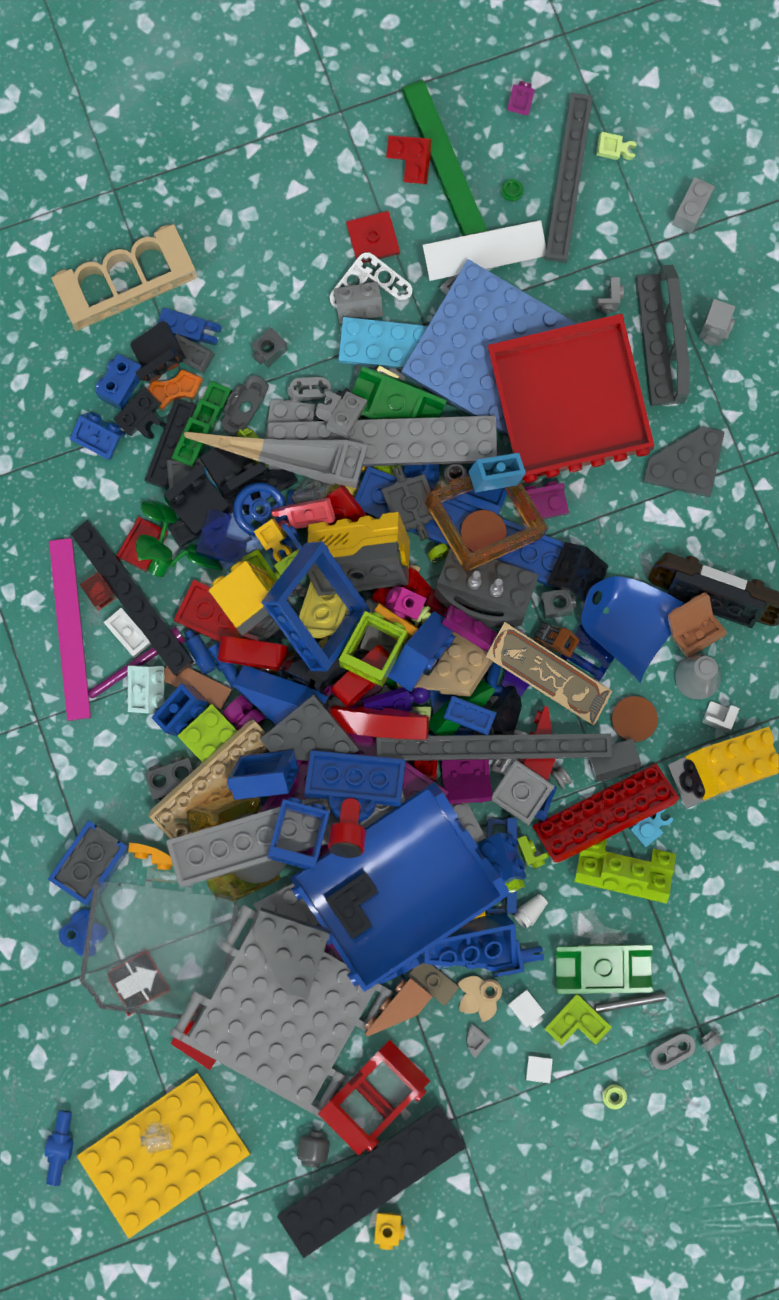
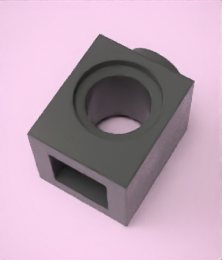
(272, 339)
(550, 610)

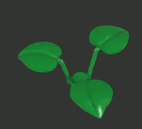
(161, 556)

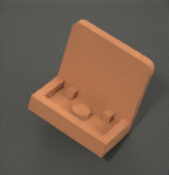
(694, 625)

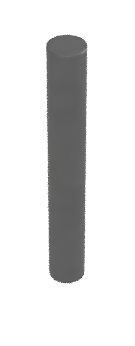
(630, 1002)

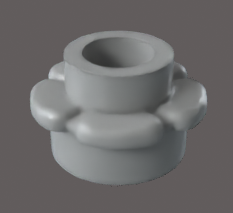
(711, 1040)

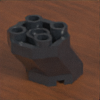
(316, 680)

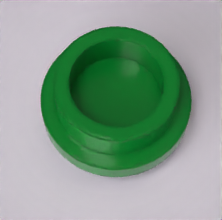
(512, 190)

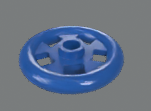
(244, 498)

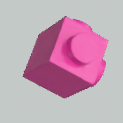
(404, 603)

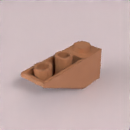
(405, 1005)

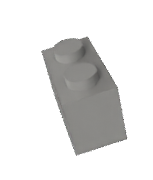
(693, 205)

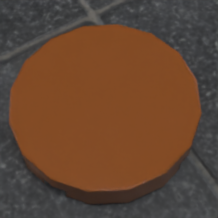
(482, 529)
(634, 719)

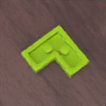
(575, 1016)

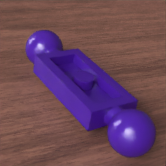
(396, 699)

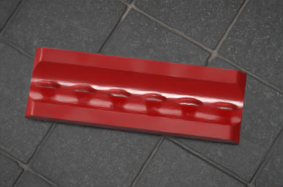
(606, 813)

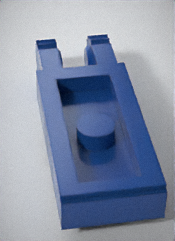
(190, 326)

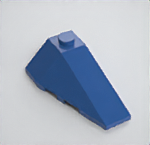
(478, 944)

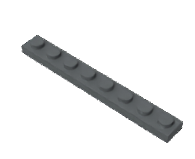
(568, 178)

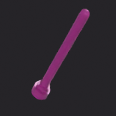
(123, 672)

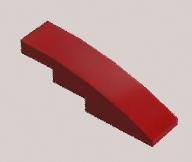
(382, 723)

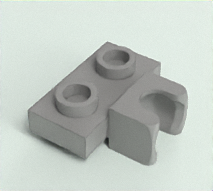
(341, 413)

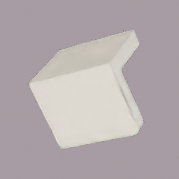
(720, 716)

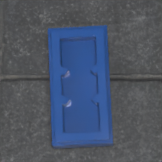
(470, 715)

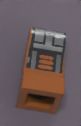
(555, 639)

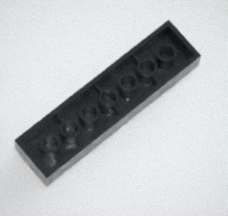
(371, 1181)

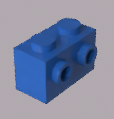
(118, 382)
(180, 710)

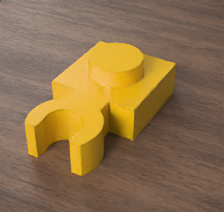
(271, 537)

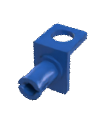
(523, 956)

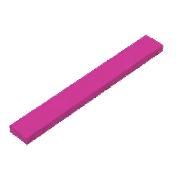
(70, 629)

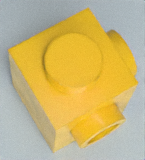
(388, 1230)

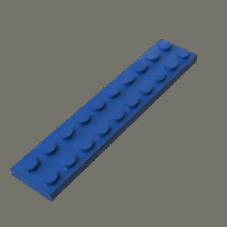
(535, 557)

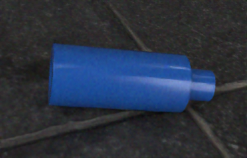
(200, 653)

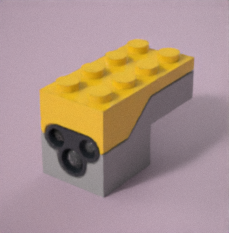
(725, 767)

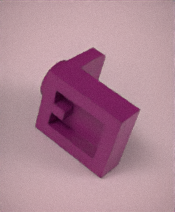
(521, 98)

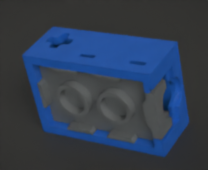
(89, 859)

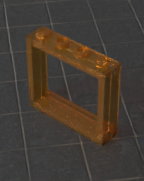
(523, 503)

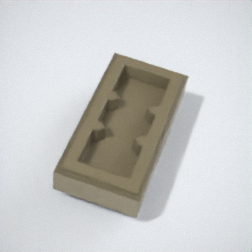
(434, 982)

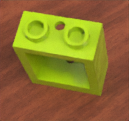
(363, 669)

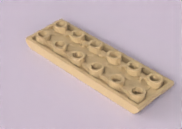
(207, 781)

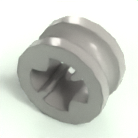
(561, 777)

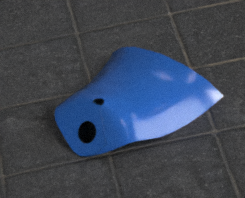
(635, 621)

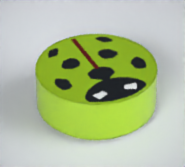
(438, 553)

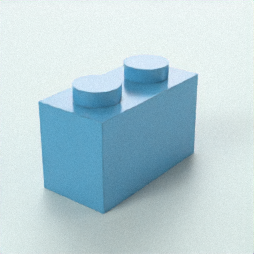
(497, 472)

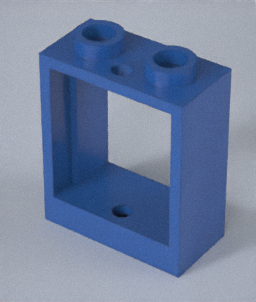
(263, 774)
(289, 857)

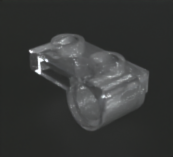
(156, 1138)

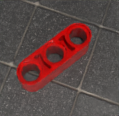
(251, 653)
(354, 687)

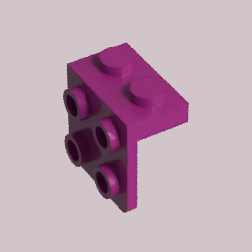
(467, 781)

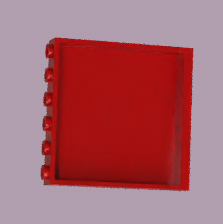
(571, 397)

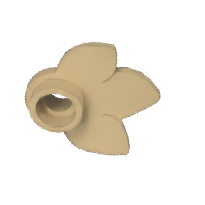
(476, 998)

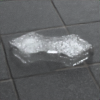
(587, 925)

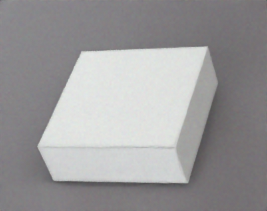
(539, 1069)

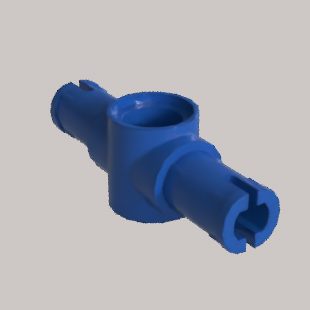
(59, 1148)

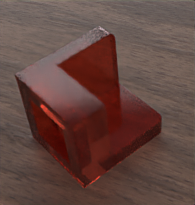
(98, 591)

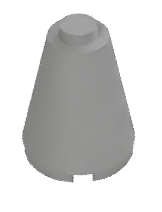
(698, 676)

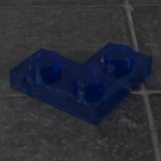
(214, 542)

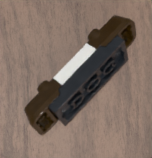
(729, 595)

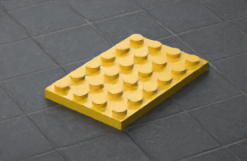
(147, 1185)

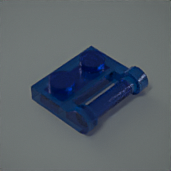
(593, 649)

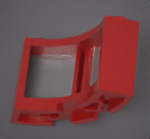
(376, 1099)

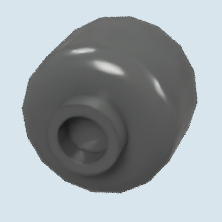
(313, 1149)

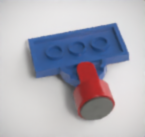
(353, 790)

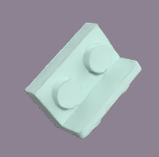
(145, 688)

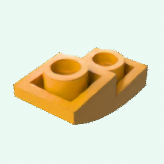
(158, 858)

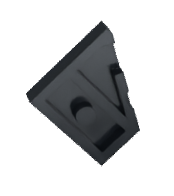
(507, 711)

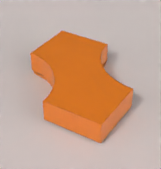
(182, 386)

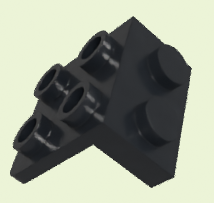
(157, 352)

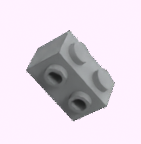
(717, 323)

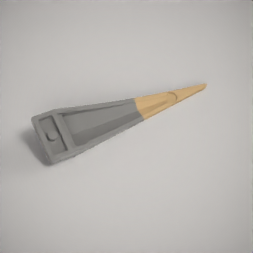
(321, 460)

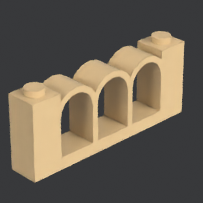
(166, 242)

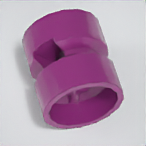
(241, 712)

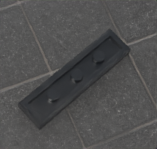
(168, 442)

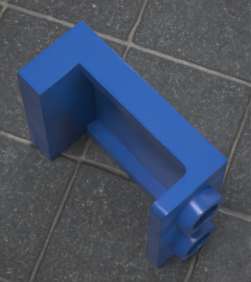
(486, 500)

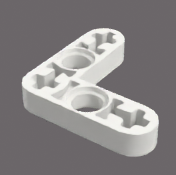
(365, 274)

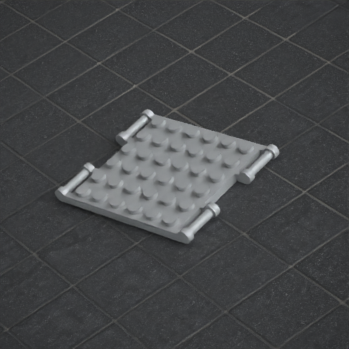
(273, 1034)

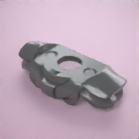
(252, 391)

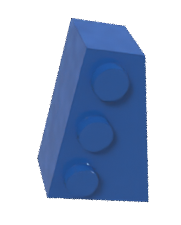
(421, 652)

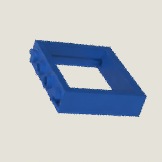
(291, 625)

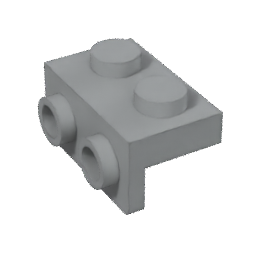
(358, 301)

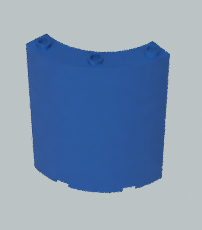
(426, 881)

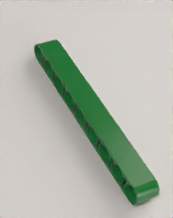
(443, 159)

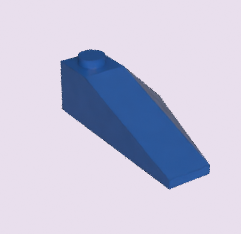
(273, 694)

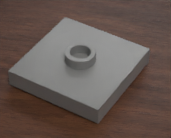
(522, 792)

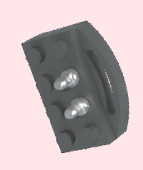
(489, 588)

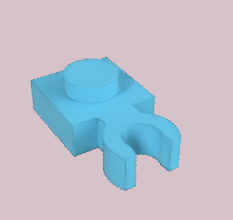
(648, 829)

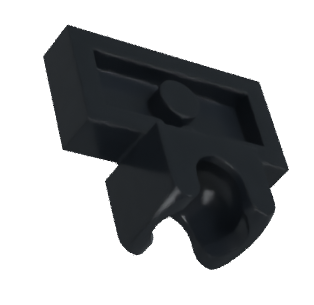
(140, 414)

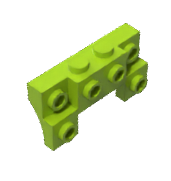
(627, 874)

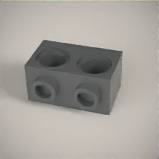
(170, 772)

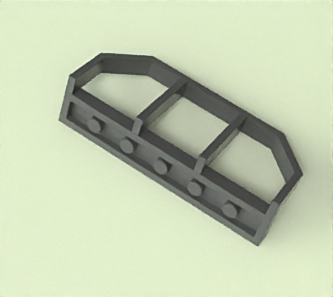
(655, 337)

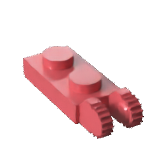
(306, 513)

